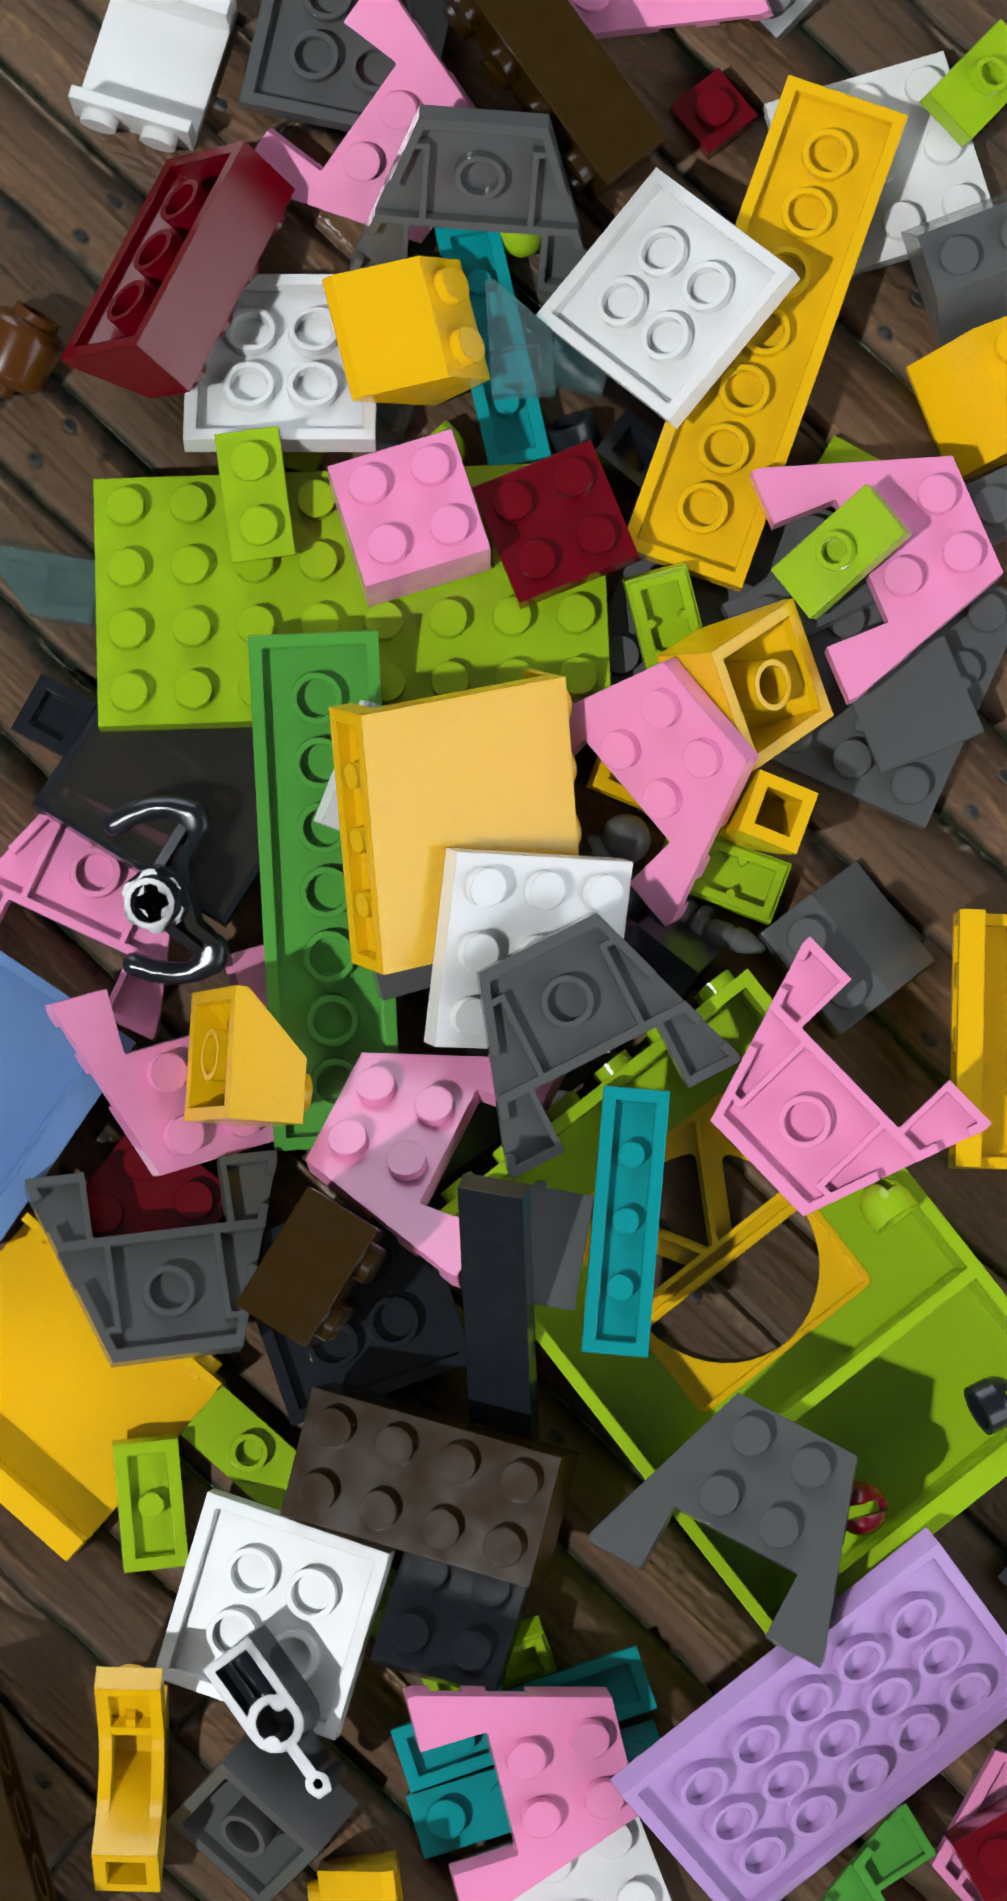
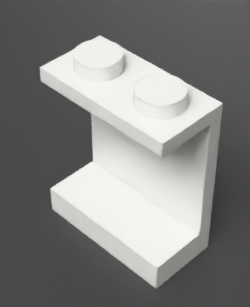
(155, 69)

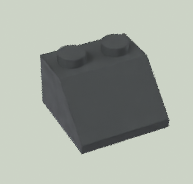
(961, 267)
(860, 935)
(260, 1819)

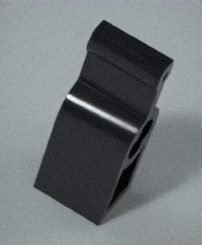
(261, 1678)

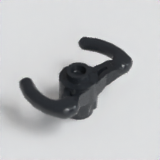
(169, 891)

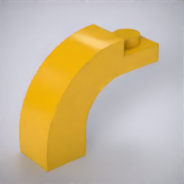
(766, 817)
(131, 1778)

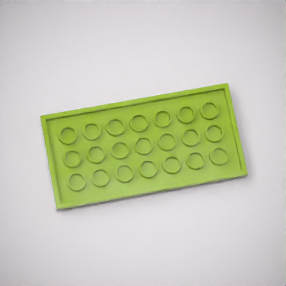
(182, 613)

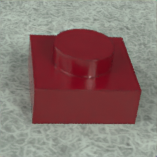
(713, 114)

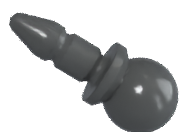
(621, 837)
(719, 932)

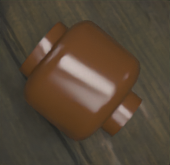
(27, 349)

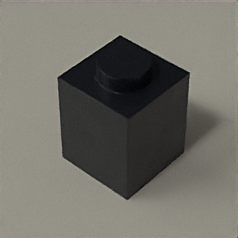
(672, 951)

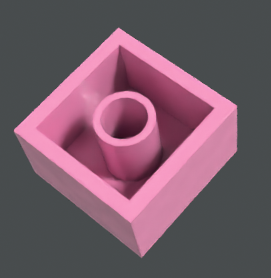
(410, 517)

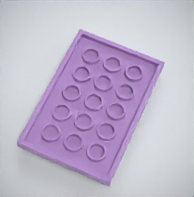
(813, 1757)

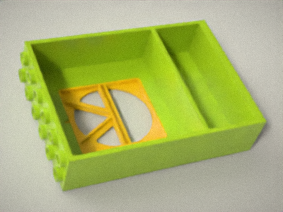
(871, 1368)

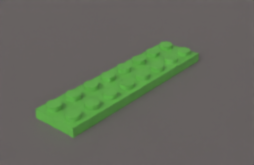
(309, 974)

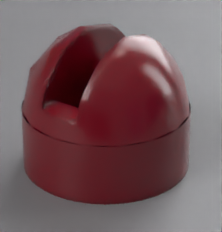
(868, 1523)

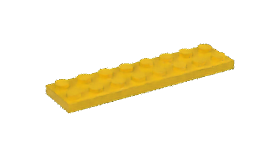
(812, 212)

